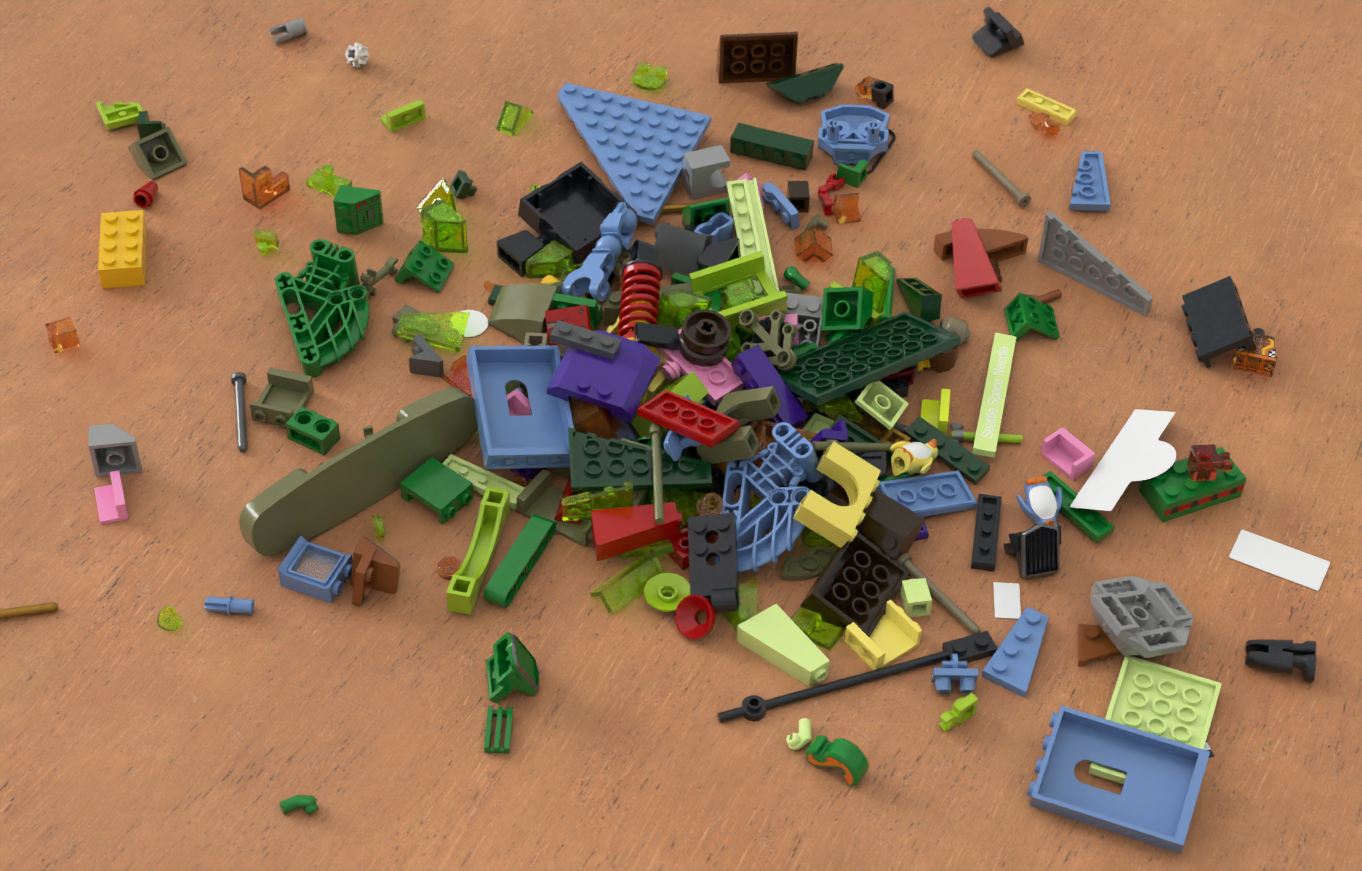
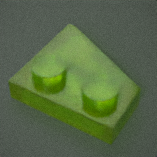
(748, 604)

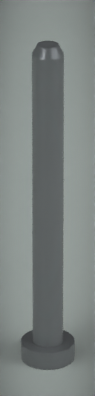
(239, 380)

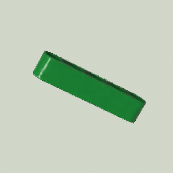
(519, 561)

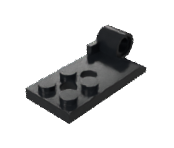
(720, 581)

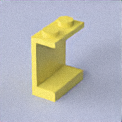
(889, 641)

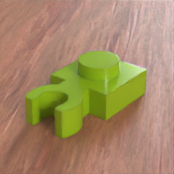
(962, 710)

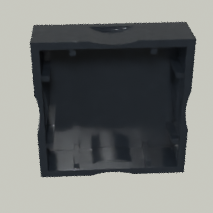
(571, 209)

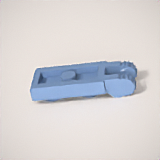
(780, 204)

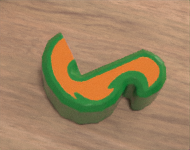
(839, 754)

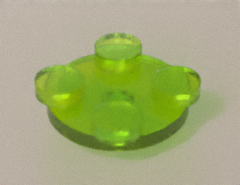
(649, 77)

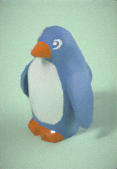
(1041, 502)

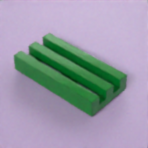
(499, 714)

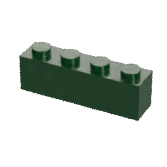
(772, 146)

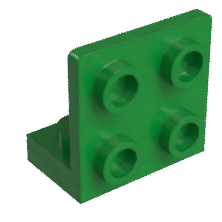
(426, 266)
(1028, 313)

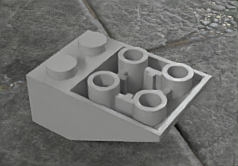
(809, 316)

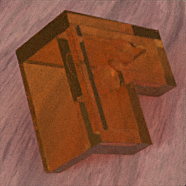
(262, 188)

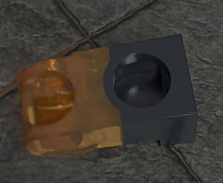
(876, 90)

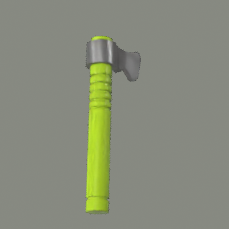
(958, 434)

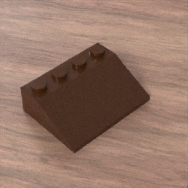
(756, 57)

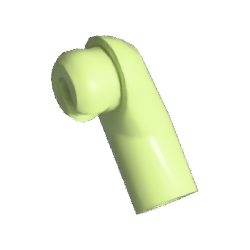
(802, 738)

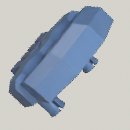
(853, 133)

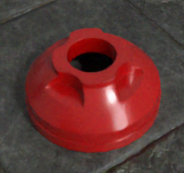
(687, 616)

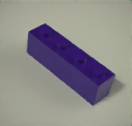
(758, 372)

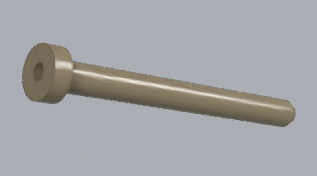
(1023, 199)

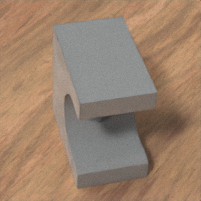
(701, 172)

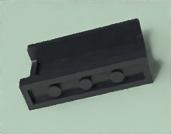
(1217, 320)

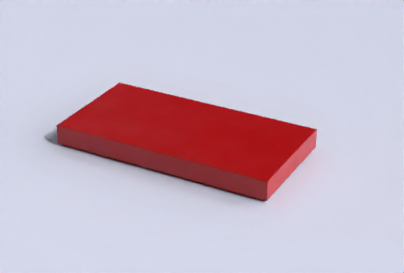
(688, 418)

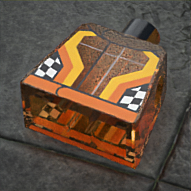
(1259, 361)

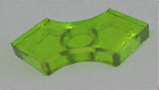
(653, 550)

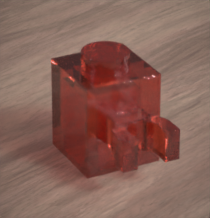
(1205, 462)

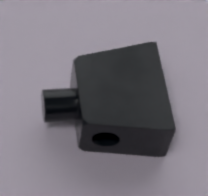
(519, 248)

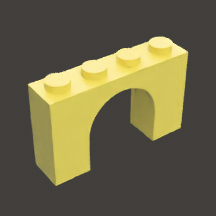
(858, 480)

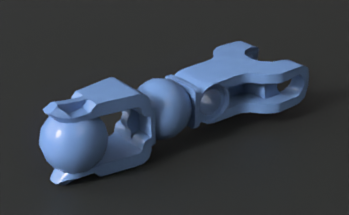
(592, 276)

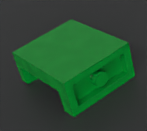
(438, 489)

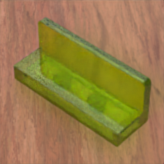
(627, 583)

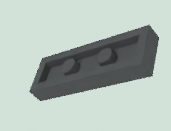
(585, 340)

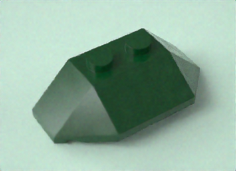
(807, 84)

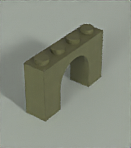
(744, 407)

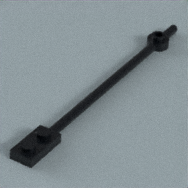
(967, 648)

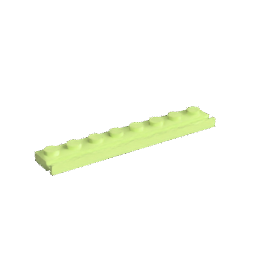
(751, 226)

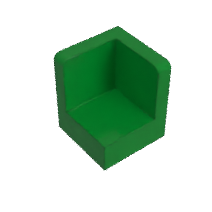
(853, 176)

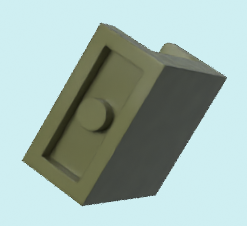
(282, 397)

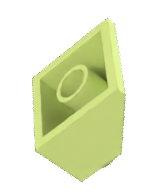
(880, 404)

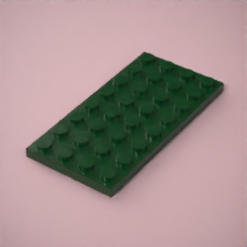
(866, 357)

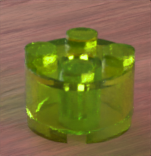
(738, 293)

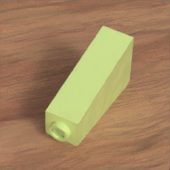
(784, 644)

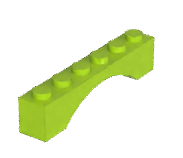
(470, 576)

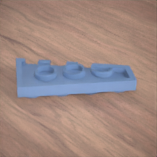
(1090, 185)
(1017, 654)

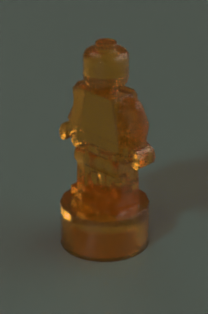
(1041, 121)

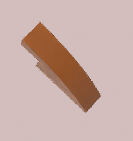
(998, 244)

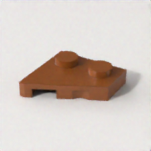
(1094, 644)

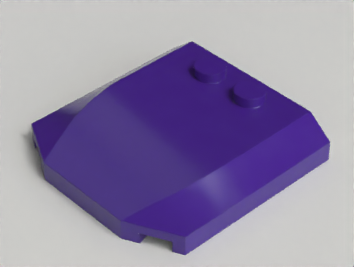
(606, 382)

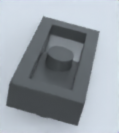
(425, 359)

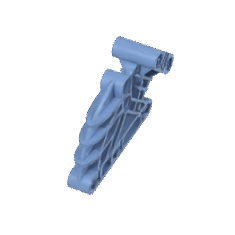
(786, 460)

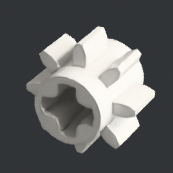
(357, 55)

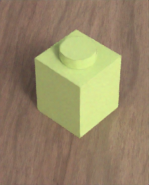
(916, 597)

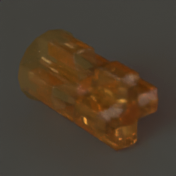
(520, 480)

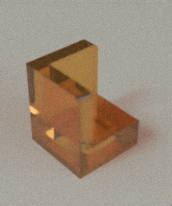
(846, 208)
(62, 335)

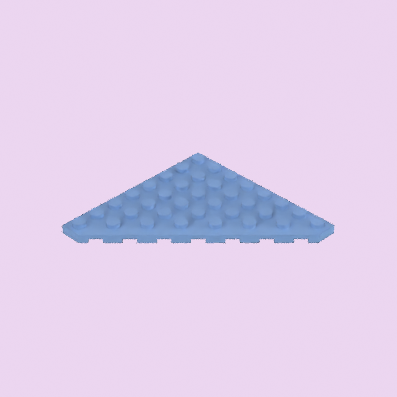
(635, 143)

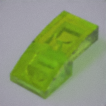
(817, 631)

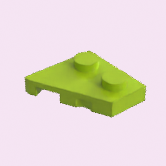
(119, 115)

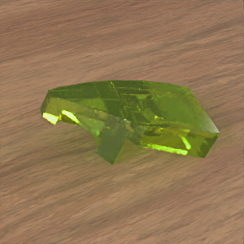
(842, 406)

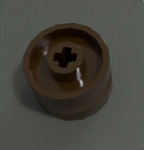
(704, 338)

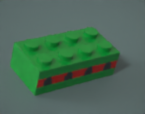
(1176, 494)

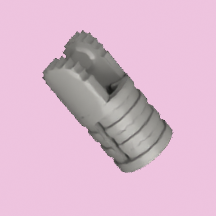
(291, 30)

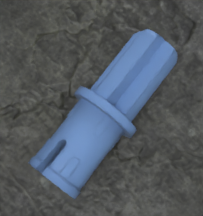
(229, 605)

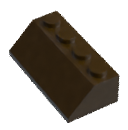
(885, 522)

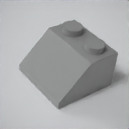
(113, 450)

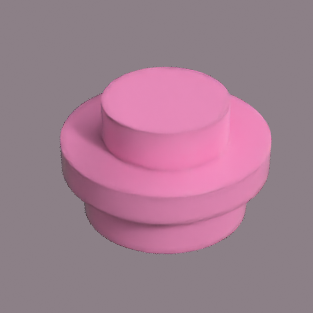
(671, 370)

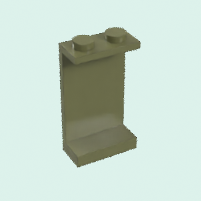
(543, 500)

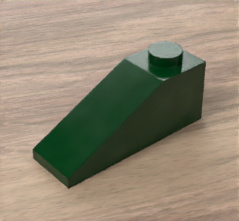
(920, 298)

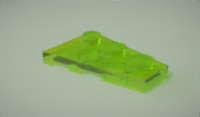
(437, 329)
(580, 505)

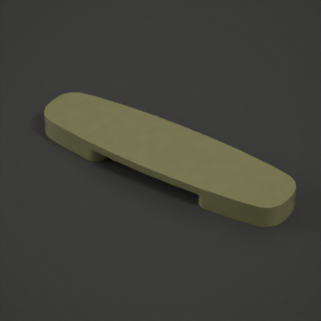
(358, 476)

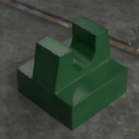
(462, 185)

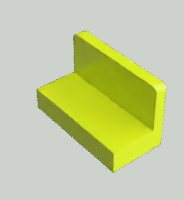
(937, 411)

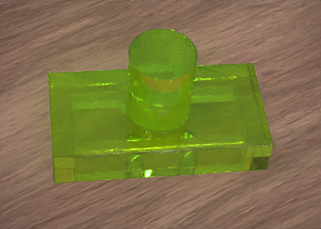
(326, 181)

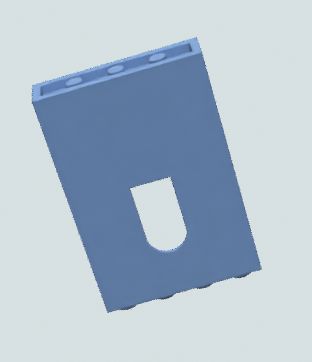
(519, 440)
(1158, 785)

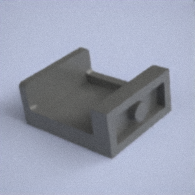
(679, 248)

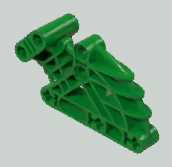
(328, 271)

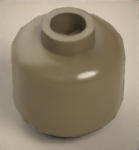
(956, 325)

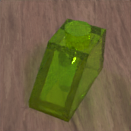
(549, 261)

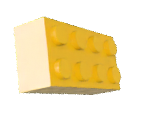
(122, 249)

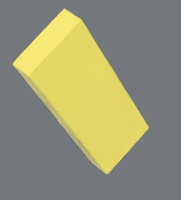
(1043, 104)

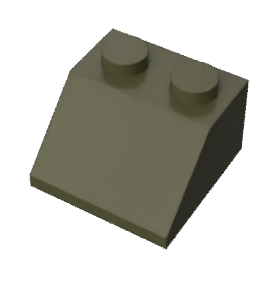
(157, 153)

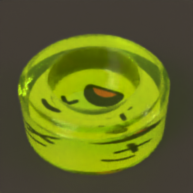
(378, 526)

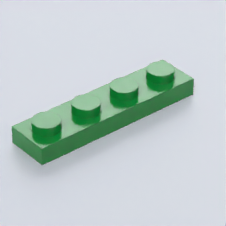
(1086, 519)

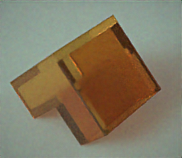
(813, 243)

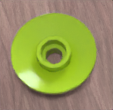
(666, 591)

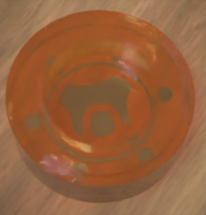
(447, 567)

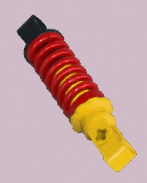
(640, 282)

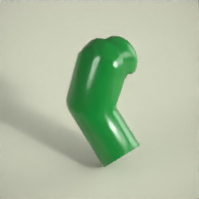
(791, 273)
(299, 801)

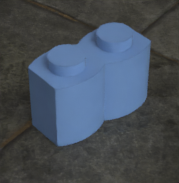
(719, 226)

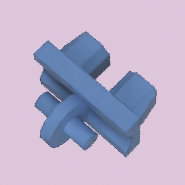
(954, 672)

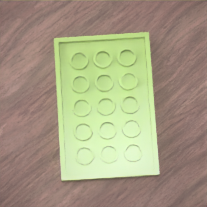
(1160, 703)

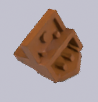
(372, 569)

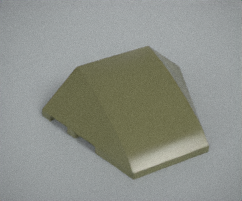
(523, 308)

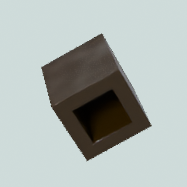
(799, 195)

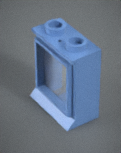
(315, 570)

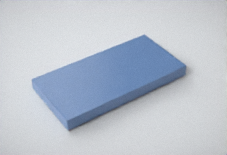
(931, 493)

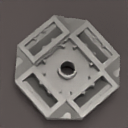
(1141, 616)

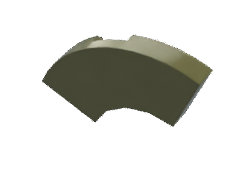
(807, 566)

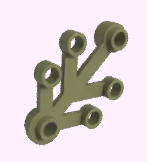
(771, 340)

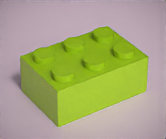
(685, 385)

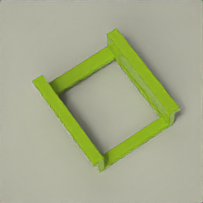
(736, 270)

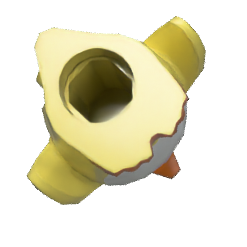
(913, 457)

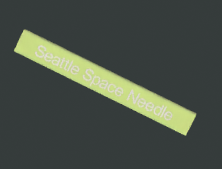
(994, 395)

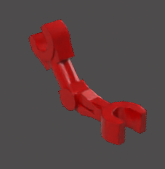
(831, 183)

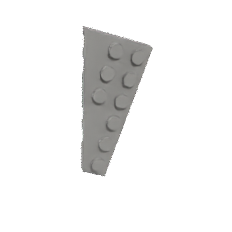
(1077, 259)

